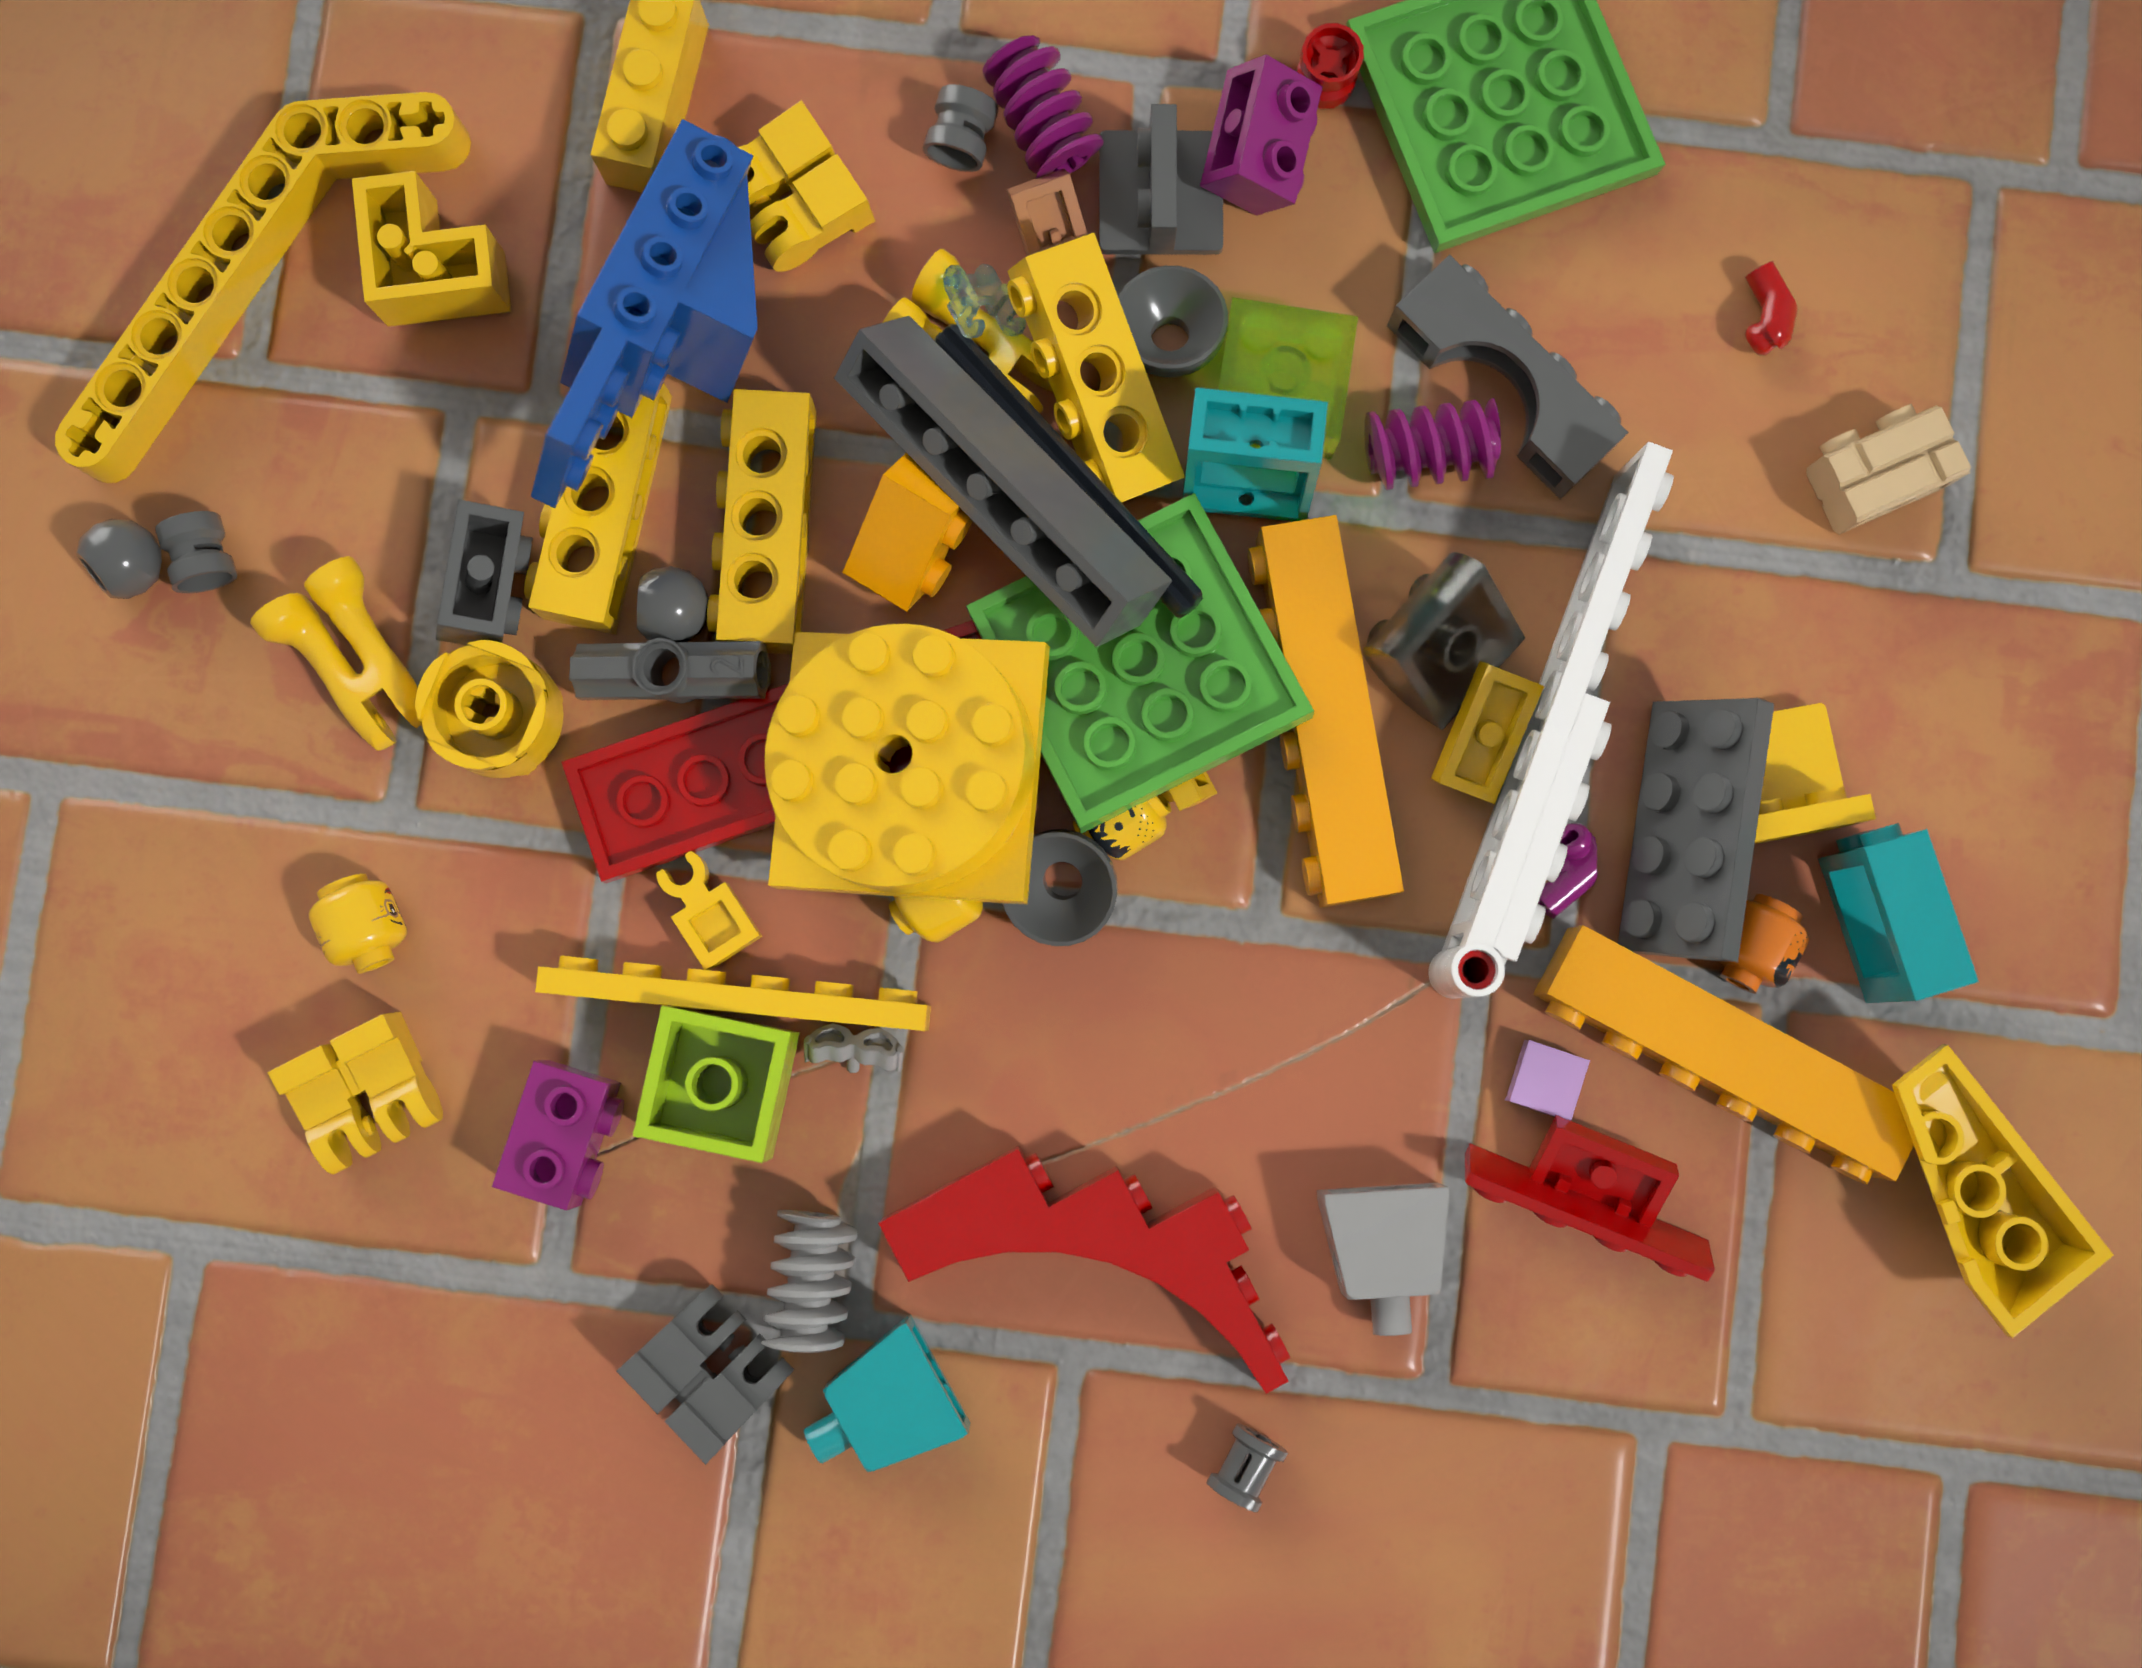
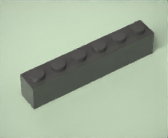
(1002, 479)

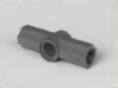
(636, 670)

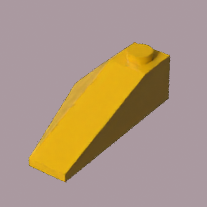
(2000, 1207)

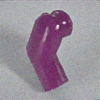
(1577, 873)

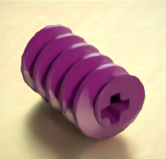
(1038, 109)
(1433, 443)

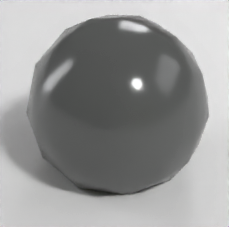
(120, 557)
(671, 604)

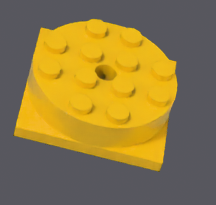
(964, 804)

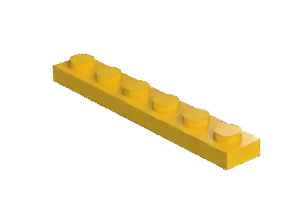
(708, 991)

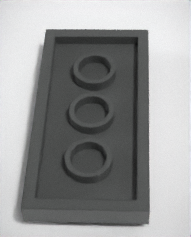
(1696, 828)

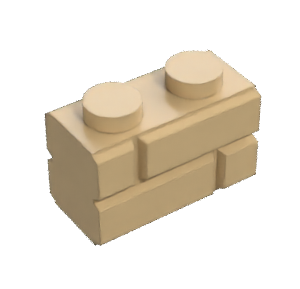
(1888, 468)

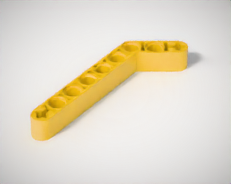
(417, 136)

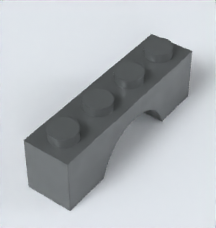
(1458, 320)

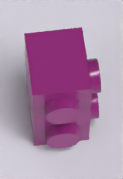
(1261, 135)
(559, 1135)

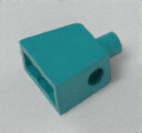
(889, 1403)

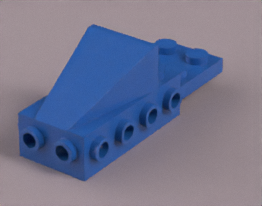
(664, 303)

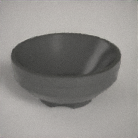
(1177, 298)
(1070, 918)

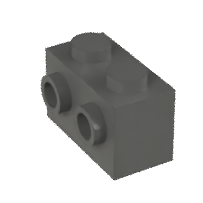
(480, 574)

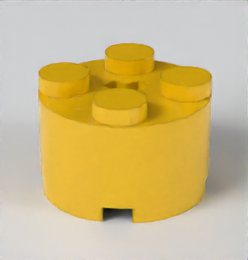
(489, 673)

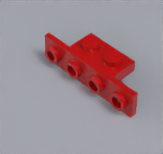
(1598, 1189)

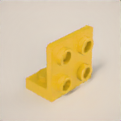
(1804, 780)

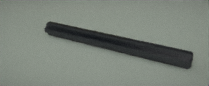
(1182, 593)

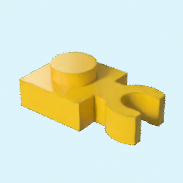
(713, 919)

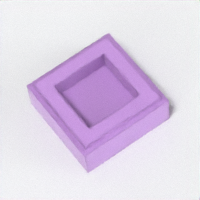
(1547, 1080)

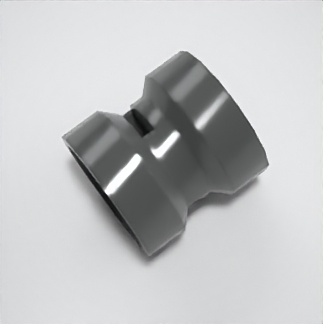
(960, 128)
(196, 552)

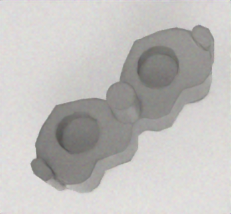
(868, 1048)

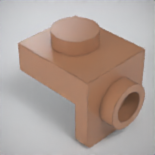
(1047, 211)

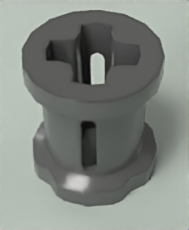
(1247, 1468)

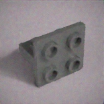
(1154, 191)

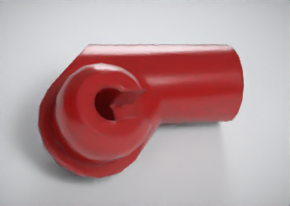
(1777, 313)

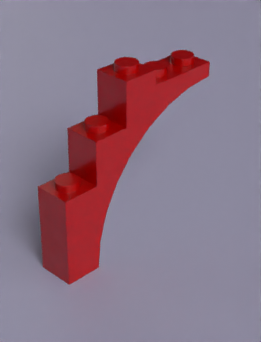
(1183, 1250)

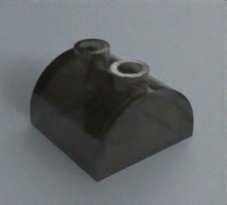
(1440, 637)

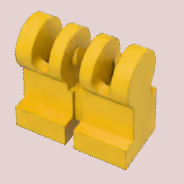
(825, 196)
(329, 1078)

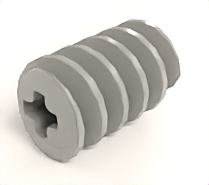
(811, 1282)

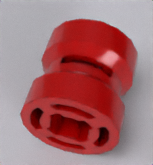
(1335, 52)

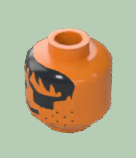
(1769, 945)

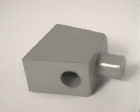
(1387, 1246)

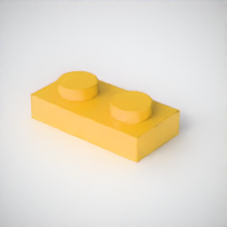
(1487, 732)

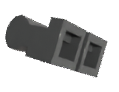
(711, 1403)

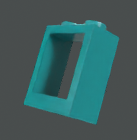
(1277, 475)
(1897, 916)

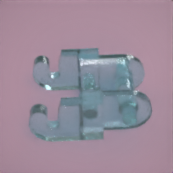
(992, 294)

